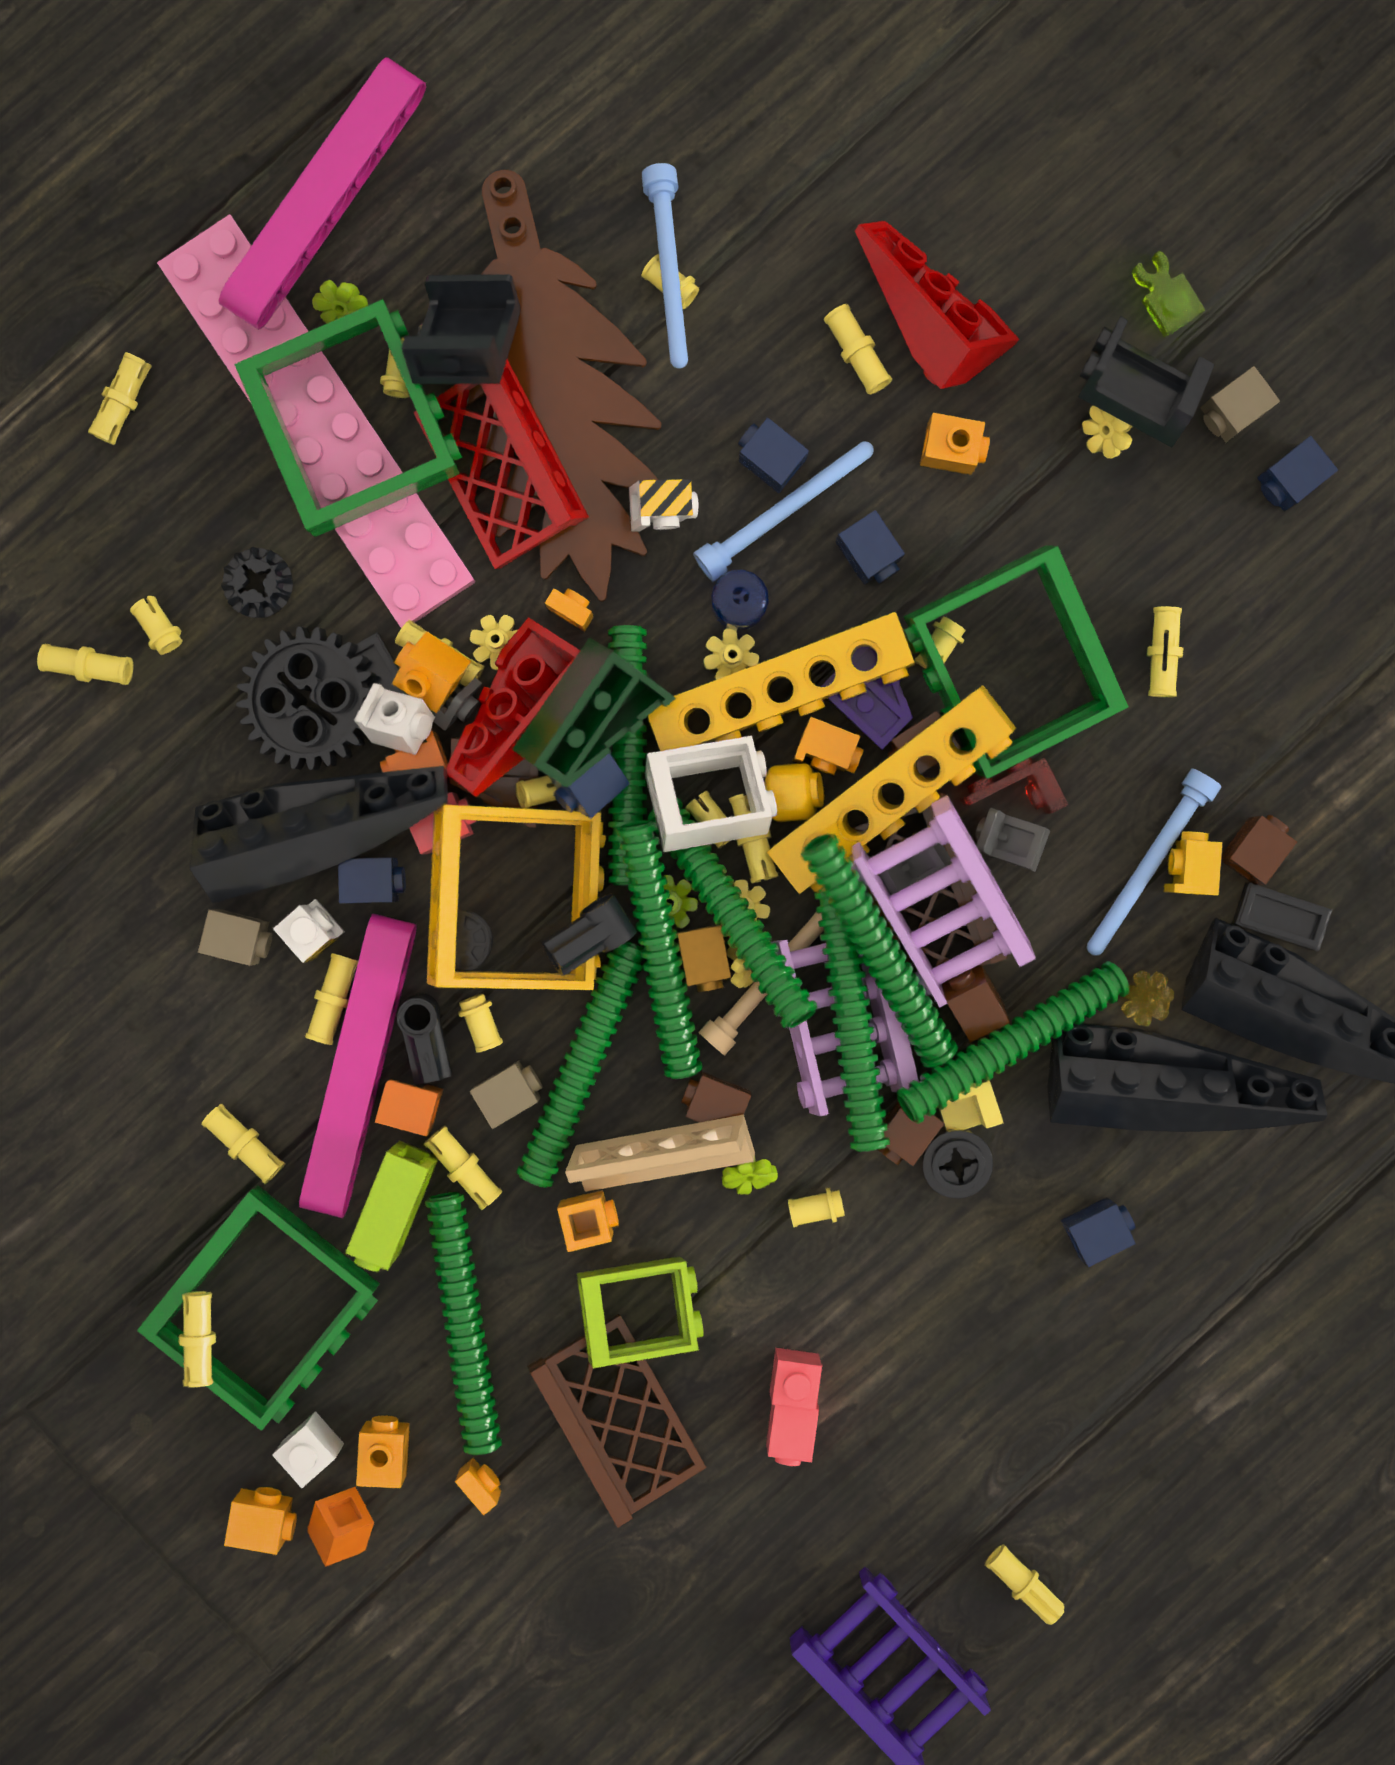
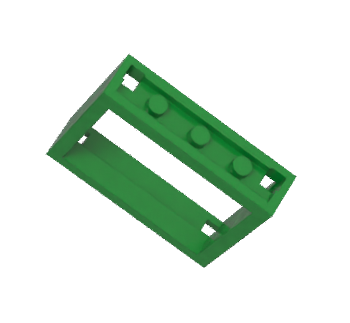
(318, 519)
(1080, 635)
(227, 1384)

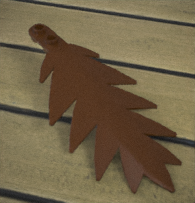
(567, 394)

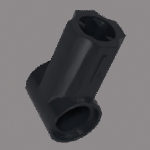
(599, 929)
(425, 1043)

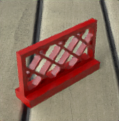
(534, 454)

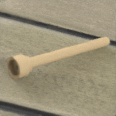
(723, 1030)

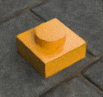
(570, 607)
(479, 1485)

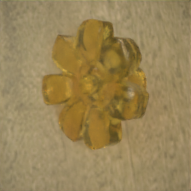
(1148, 998)

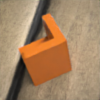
(409, 1107)
(340, 1526)

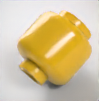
(796, 791)

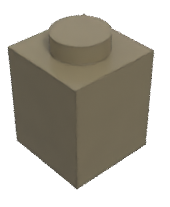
(1239, 405)
(235, 937)
(507, 1093)

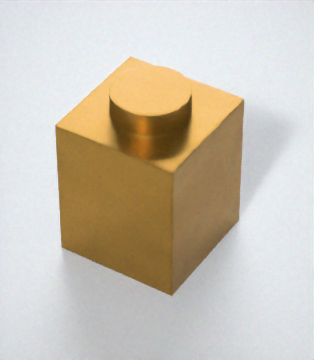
(704, 957)

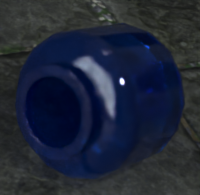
(743, 615)

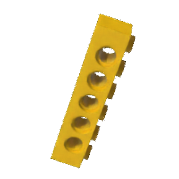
(881, 635)
(976, 712)

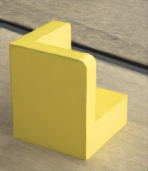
(973, 1109)

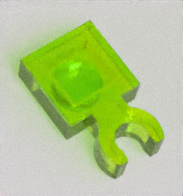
(1170, 300)

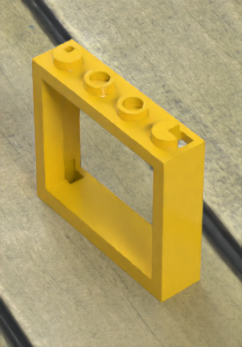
(587, 882)

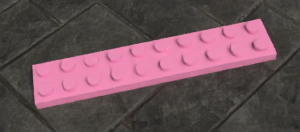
(338, 447)

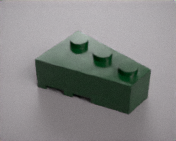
(589, 712)

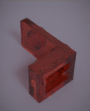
(1042, 788)

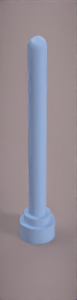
(660, 186)
(716, 557)
(1196, 792)

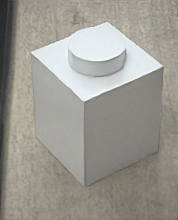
(308, 1449)

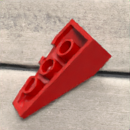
(939, 324)
(526, 677)

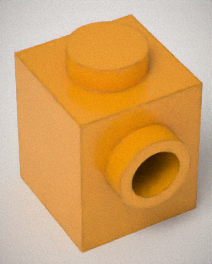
(954, 444)
(430, 670)
(587, 1220)
(383, 1453)
(260, 1520)

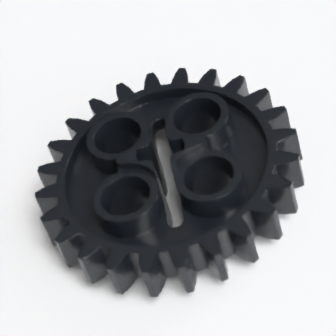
(285, 730)

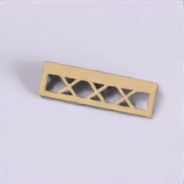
(661, 1153)

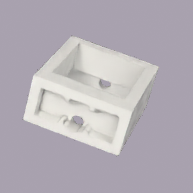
(704, 758)

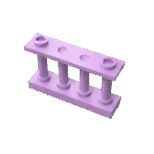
(965, 866)
(898, 1062)

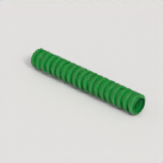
(628, 755)
(743, 930)
(660, 949)
(879, 950)
(853, 1033)
(1013, 1042)
(581, 1065)
(463, 1324)

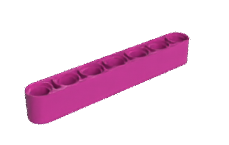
(322, 193)
(357, 1065)

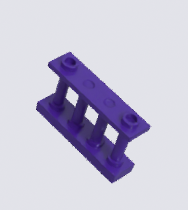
(847, 1683)

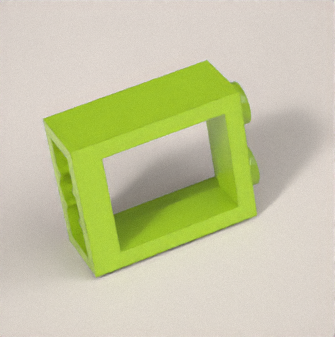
(391, 1206)
(689, 1321)

